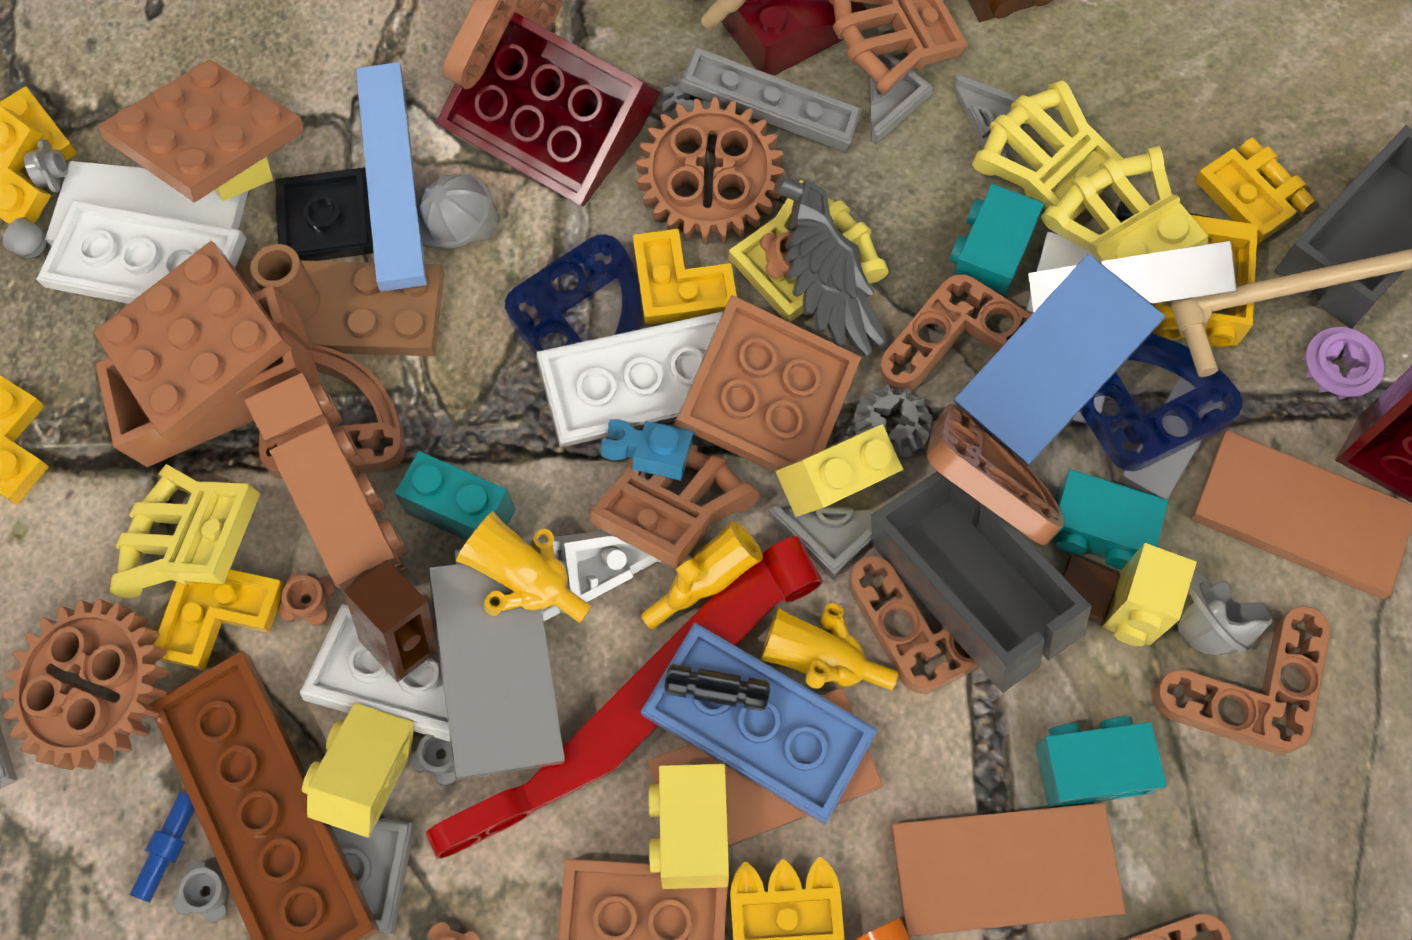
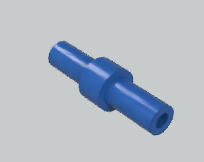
(163, 848)

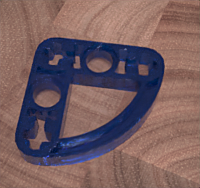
(551, 303)
(1148, 427)

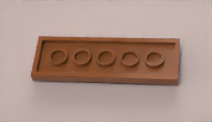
(253, 810)

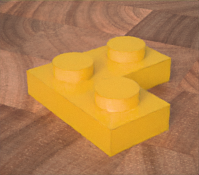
(17, 192)
(672, 291)
(17, 466)
(200, 609)

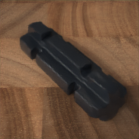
(717, 687)

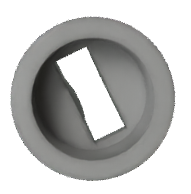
(24, 238)

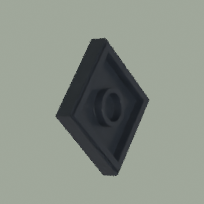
(325, 214)

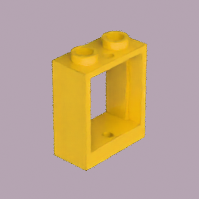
(1230, 328)

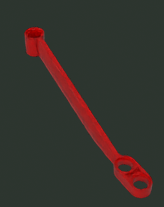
(618, 727)

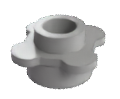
(46, 166)
(426, 759)
(190, 892)

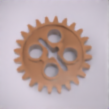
(669, 168)
(62, 728)

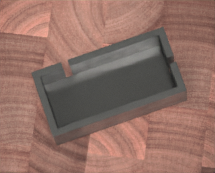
(1362, 223)
(982, 583)

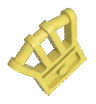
(1054, 175)
(1150, 229)
(751, 258)
(203, 542)

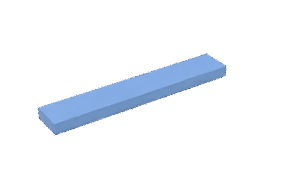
(390, 178)

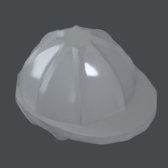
(456, 212)
(1217, 622)

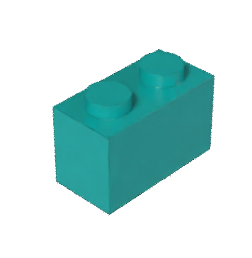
(997, 237)
(451, 496)
(1106, 518)
(1099, 763)

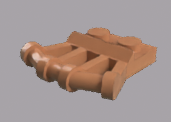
(920, 28)
(669, 523)

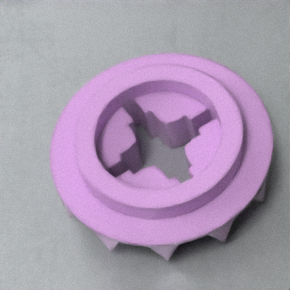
(1357, 351)

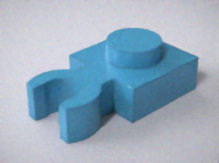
(654, 450)

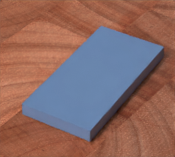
(1059, 359)
(793, 748)

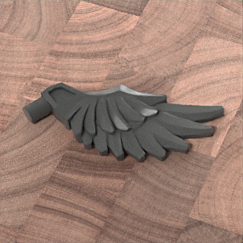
(828, 270)

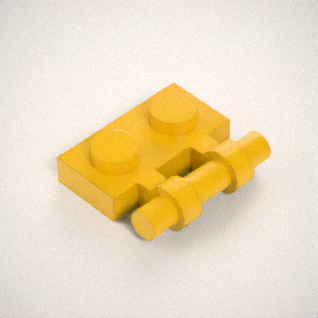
(1247, 196)

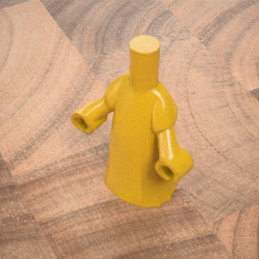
(513, 562)
(707, 572)
(822, 654)

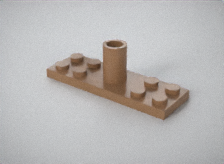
(344, 304)

